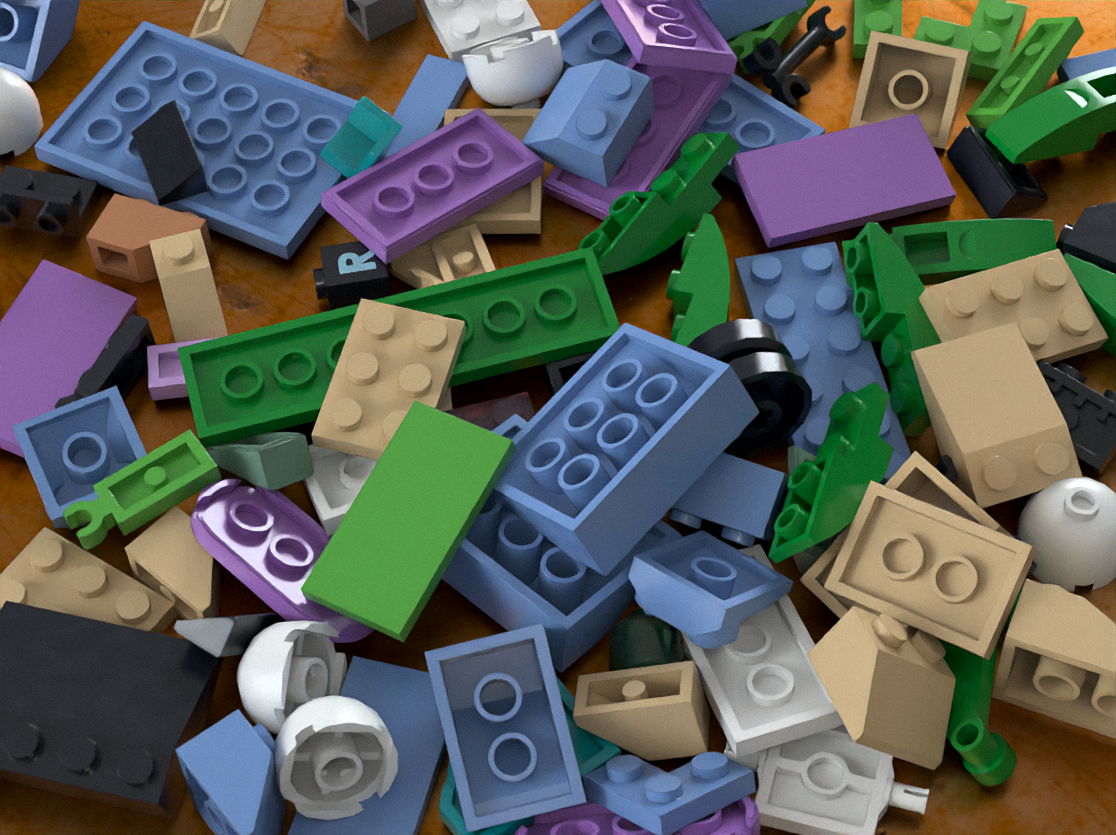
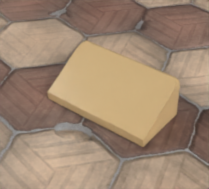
(227, 24)

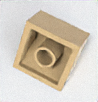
(911, 78)
(887, 685)

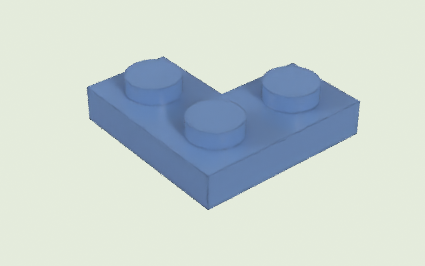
(668, 800)

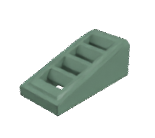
(266, 459)

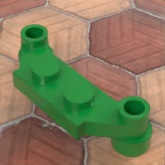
(983, 752)

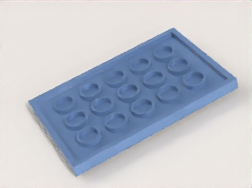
(248, 123)

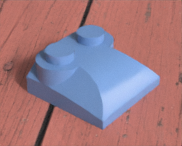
(77, 449)
(704, 587)

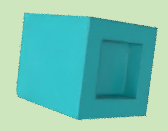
(361, 139)

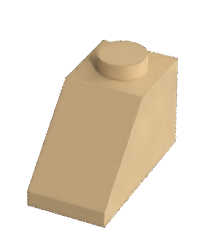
(188, 287)
(177, 566)
(646, 709)

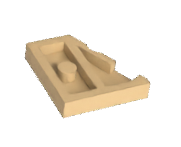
(444, 259)

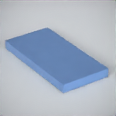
(411, 715)

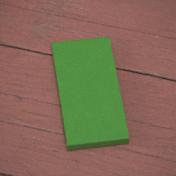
(408, 520)

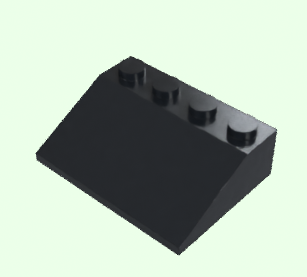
(99, 708)

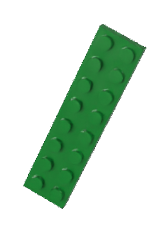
(511, 320)

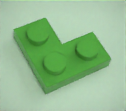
(989, 36)

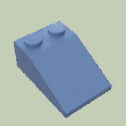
(505, 727)

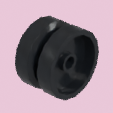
(767, 375)

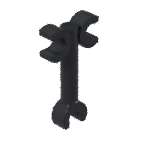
(778, 69)

